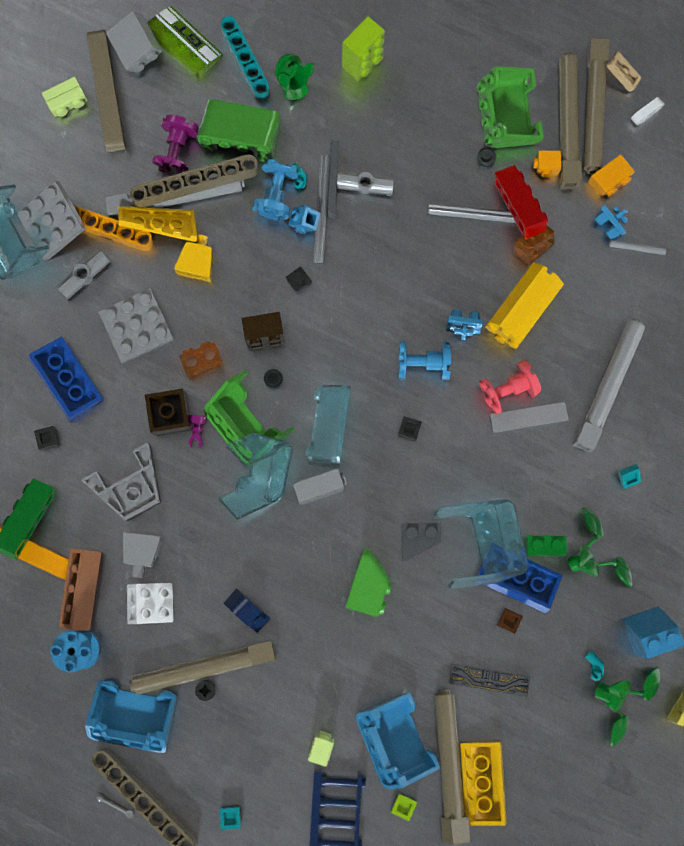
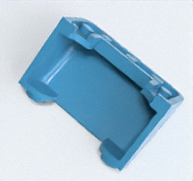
(130, 718)
(395, 742)

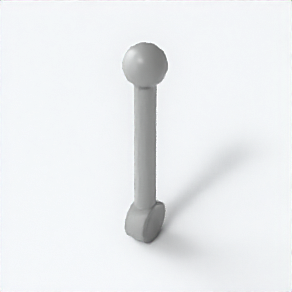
(129, 813)

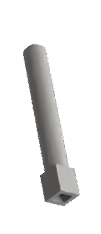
(125, 200)
(592, 427)

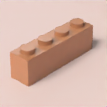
(80, 589)

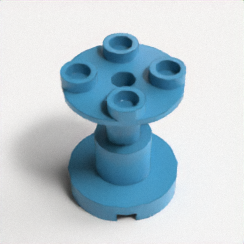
(272, 204)
(432, 360)
(75, 650)

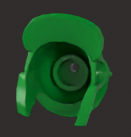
(293, 76)

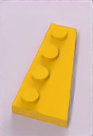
(167, 222)

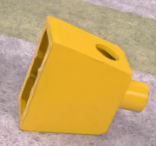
(196, 260)

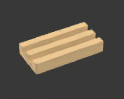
(622, 74)

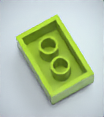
(363, 48)

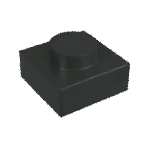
(298, 279)
(409, 428)
(46, 437)

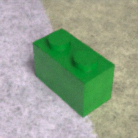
(545, 545)

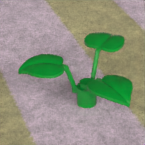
(585, 560)
(616, 695)

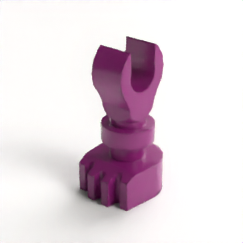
(198, 421)

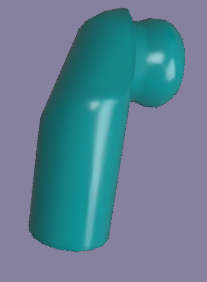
(301, 181)
(597, 666)

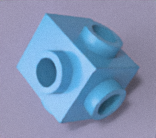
(304, 219)

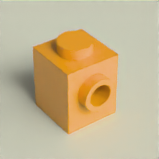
(547, 163)

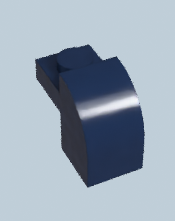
(246, 610)

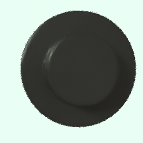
(487, 156)
(273, 378)

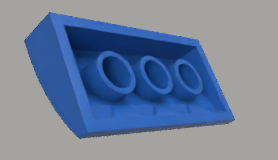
(65, 378)
(534, 587)

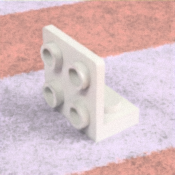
(149, 603)

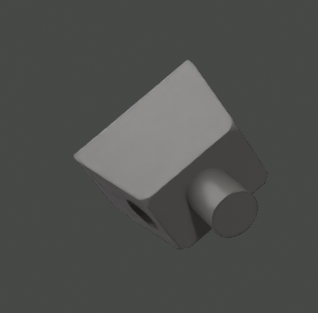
(140, 551)

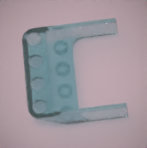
(497, 539)

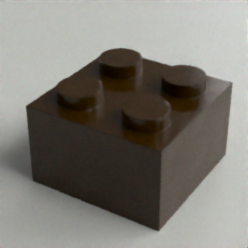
(263, 330)
(167, 412)

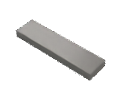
(529, 417)

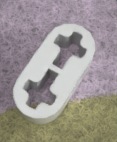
(647, 111)

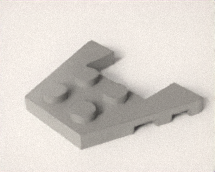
(132, 493)

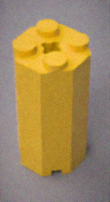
(524, 305)

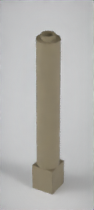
(595, 107)
(570, 173)
(203, 667)
(454, 823)

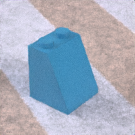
(652, 633)

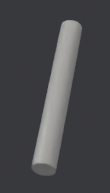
(637, 247)

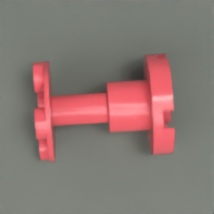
(516, 384)

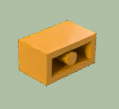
(611, 176)

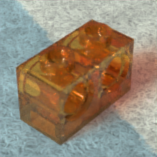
(532, 248)
(203, 365)

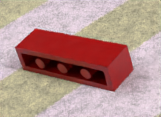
(520, 201)

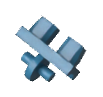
(605, 215)
(463, 325)

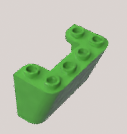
(506, 107)
(239, 127)

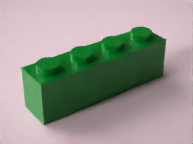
(25, 518)

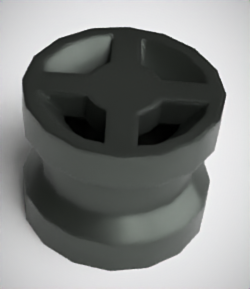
(205, 687)

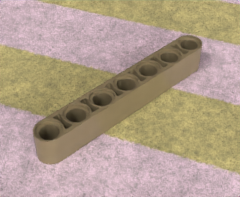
(106, 91)
(185, 178)
(134, 799)

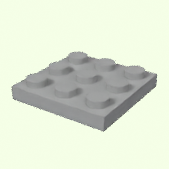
(51, 219)
(136, 325)

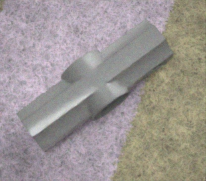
(377, 184)
(73, 282)

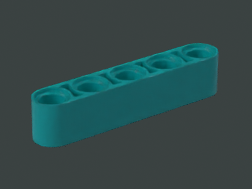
(241, 51)

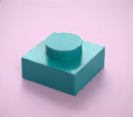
(630, 476)
(230, 818)

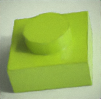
(403, 806)

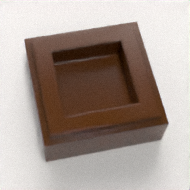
(509, 620)

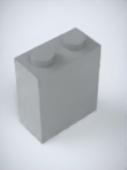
(134, 42)
(319, 486)

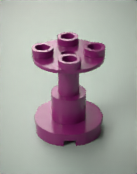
(178, 133)

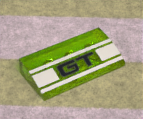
(184, 42)

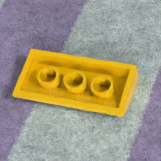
(483, 783)

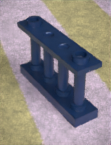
(320, 801)

